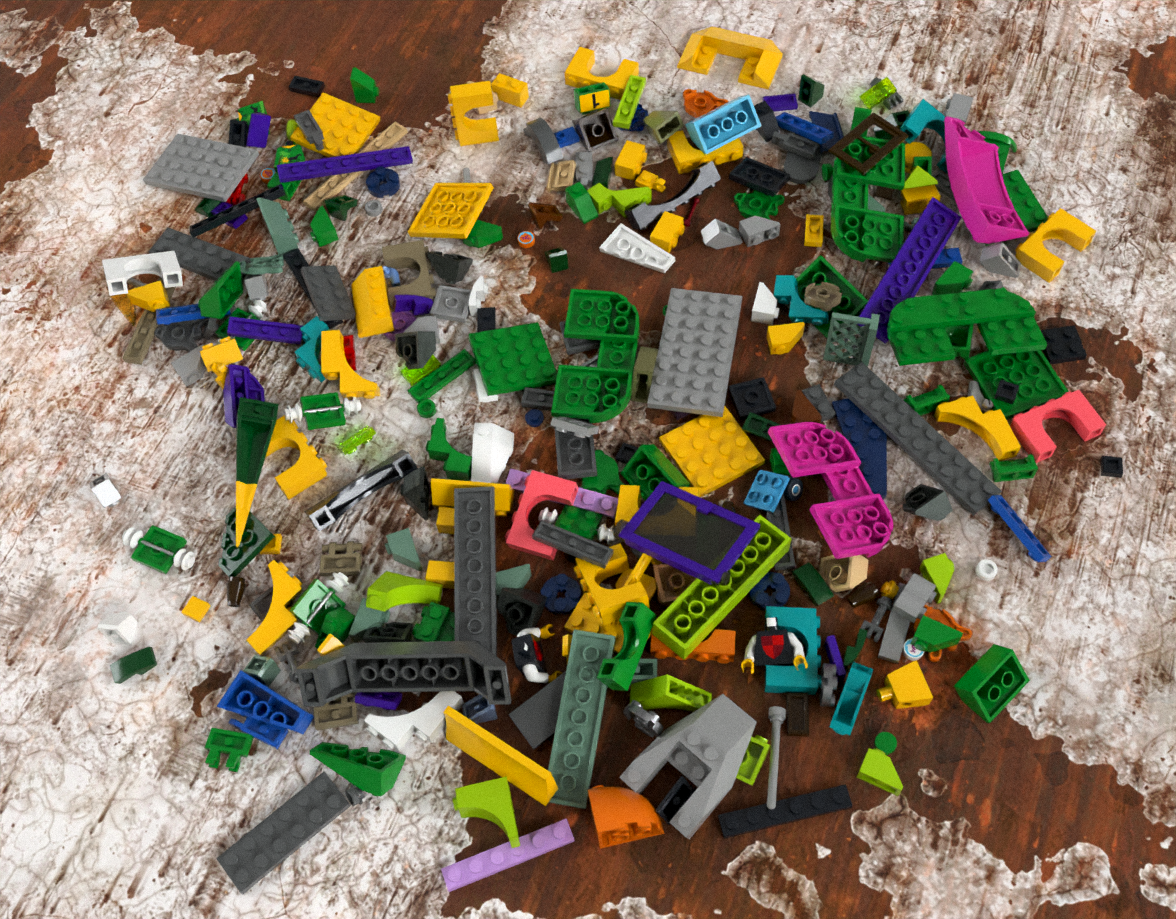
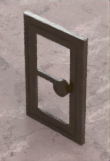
(877, 153)

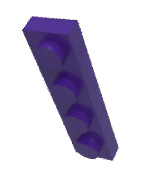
(264, 330)

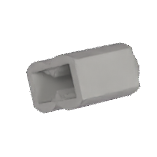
(914, 598)

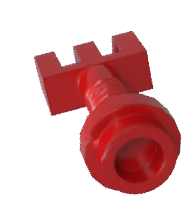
(237, 196)

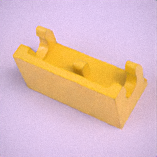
(917, 198)

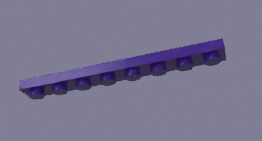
(344, 164)

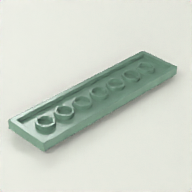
(579, 718)

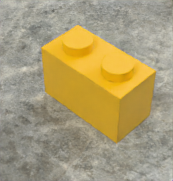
(510, 90)
(630, 160)
(667, 231)
(223, 353)

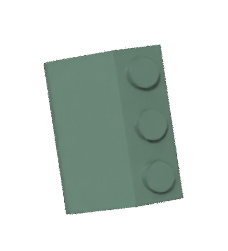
(278, 226)

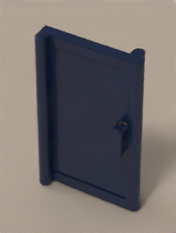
(829, 122)

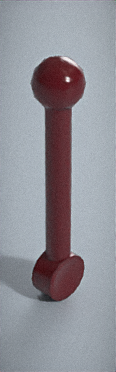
(687, 222)

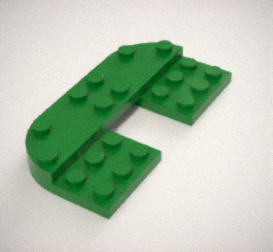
(854, 227)
(1002, 318)
(606, 389)

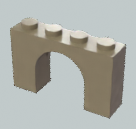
(410, 256)

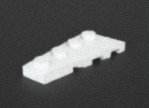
(634, 248)

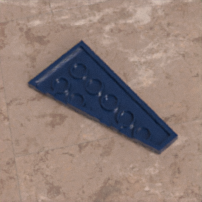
(867, 441)

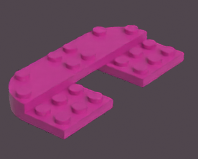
(858, 518)

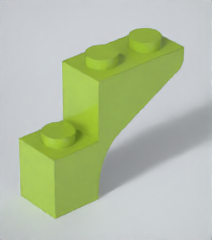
(620, 200)

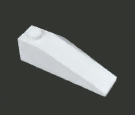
(490, 452)

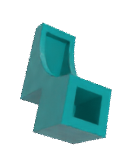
(787, 291)
(309, 353)
(851, 699)

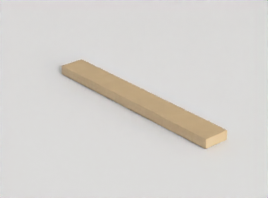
(338, 182)

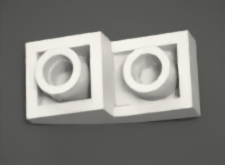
(477, 295)
(480, 388)

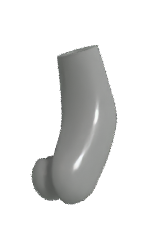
(974, 390)

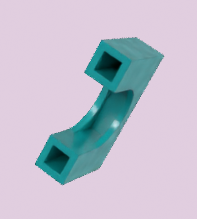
(922, 117)
(804, 625)

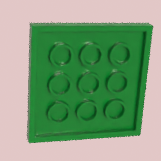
(1024, 201)
(513, 358)
(1027, 369)

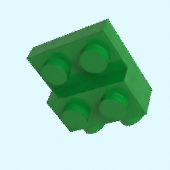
(436, 625)

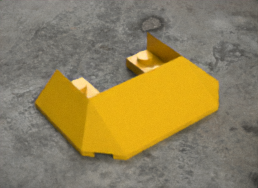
(760, 54)

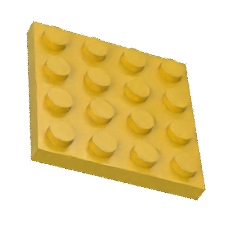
(342, 124)
(450, 210)
(711, 451)

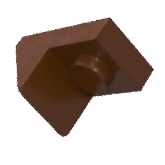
(543, 212)

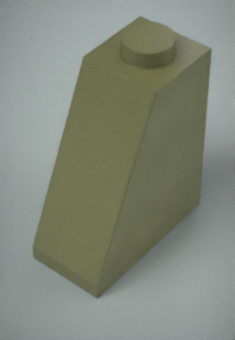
(663, 124)
(643, 374)

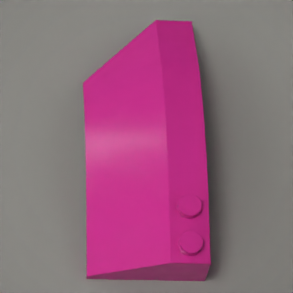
(979, 185)

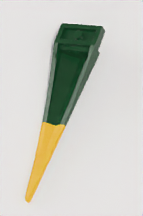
(253, 435)

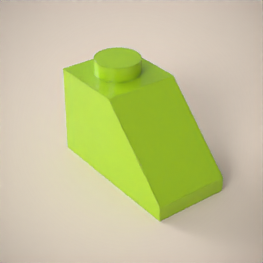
(939, 572)
(880, 772)

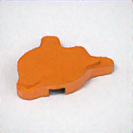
(701, 103)
(947, 619)

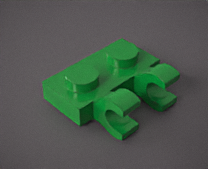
(227, 742)

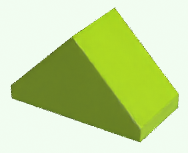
(919, 178)

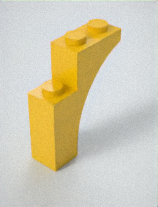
(336, 366)
(989, 426)
(278, 618)

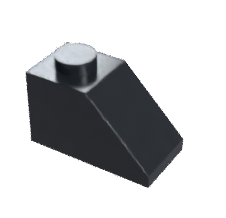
(767, 120)

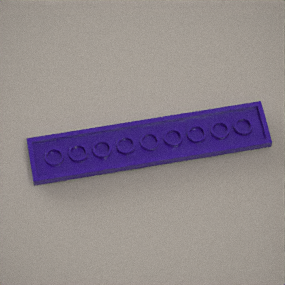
(911, 263)

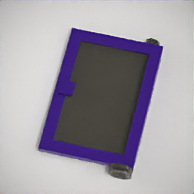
(688, 533)

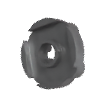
(828, 685)
(645, 721)

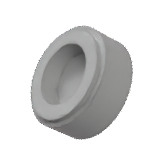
(373, 208)

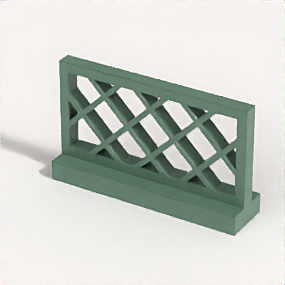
(864, 342)

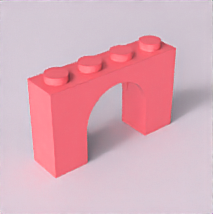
(1070, 407)
(538, 489)

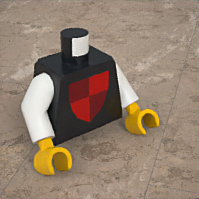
(773, 648)
(530, 656)

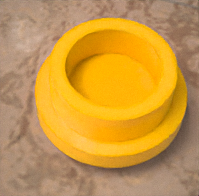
(889, 589)

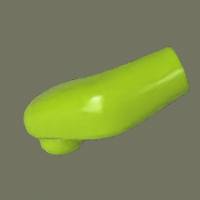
(291, 127)

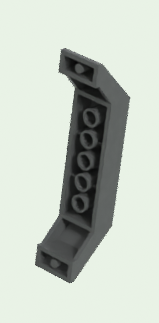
(404, 669)

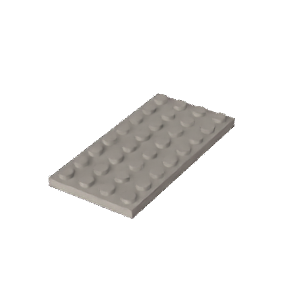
(695, 352)

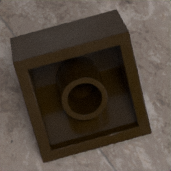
(595, 129)

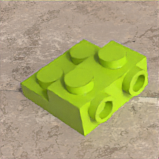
(753, 759)

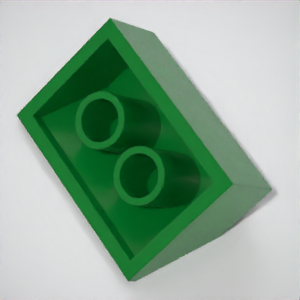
(222, 293)
(649, 468)
(992, 682)

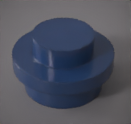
(534, 418)

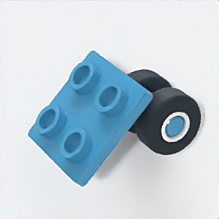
(768, 490)

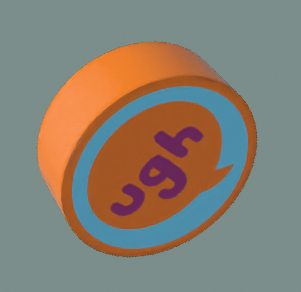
(267, 174)
(526, 239)

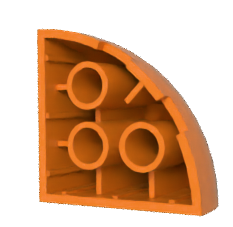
(622, 815)

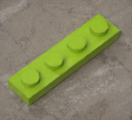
(629, 102)

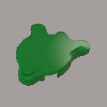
(758, 204)
(606, 477)

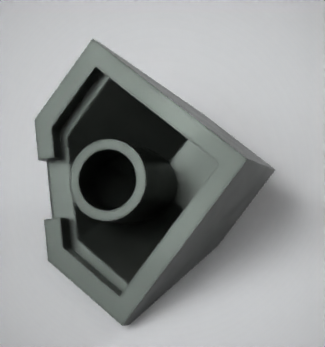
(450, 266)
(415, 347)
(417, 491)
(927, 502)
(520, 608)
(391, 633)

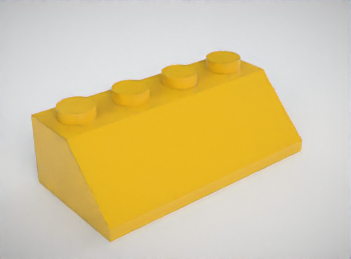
(372, 303)
(443, 494)

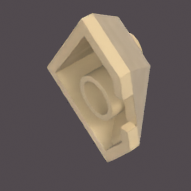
(844, 572)

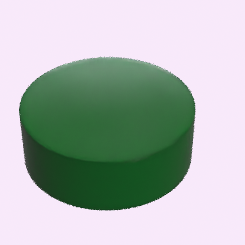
(827, 171)
(426, 408)
(885, 742)

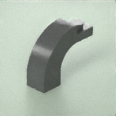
(545, 140)

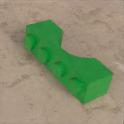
(636, 625)

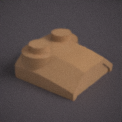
(670, 583)

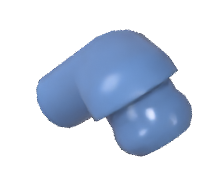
(393, 275)

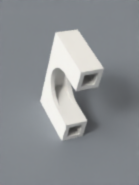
(163, 264)

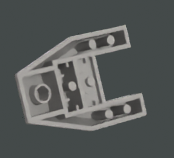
(705, 750)

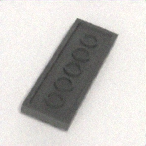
(197, 254)
(283, 832)

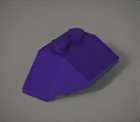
(238, 384)

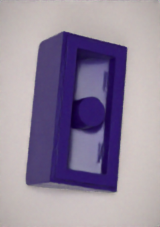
(258, 130)

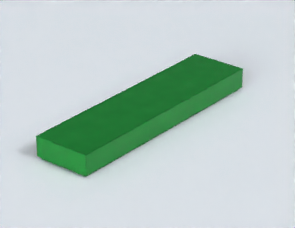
(442, 376)

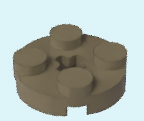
(823, 296)

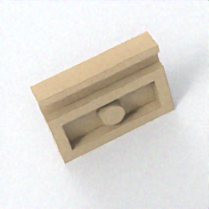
(561, 176)

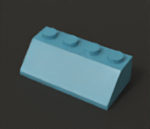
(723, 124)

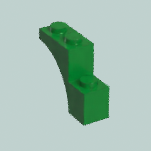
(455, 463)

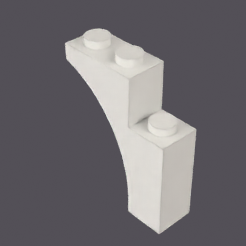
(424, 722)

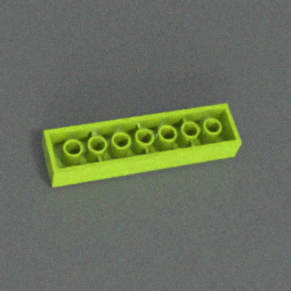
(706, 605)

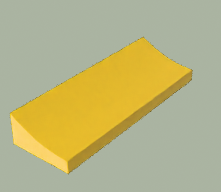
(499, 756)

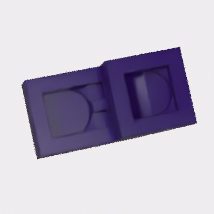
(235, 223)
(417, 304)

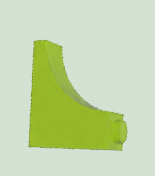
(397, 589)
(669, 693)
(491, 802)

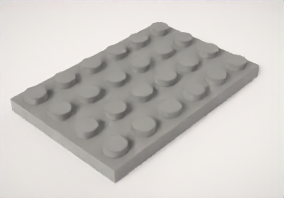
(201, 167)

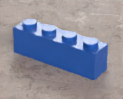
(259, 701)

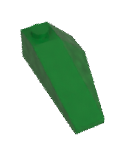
(364, 769)

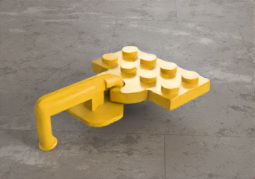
(583, 615)

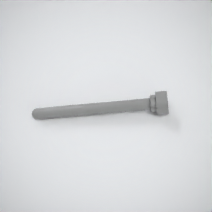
(776, 716)

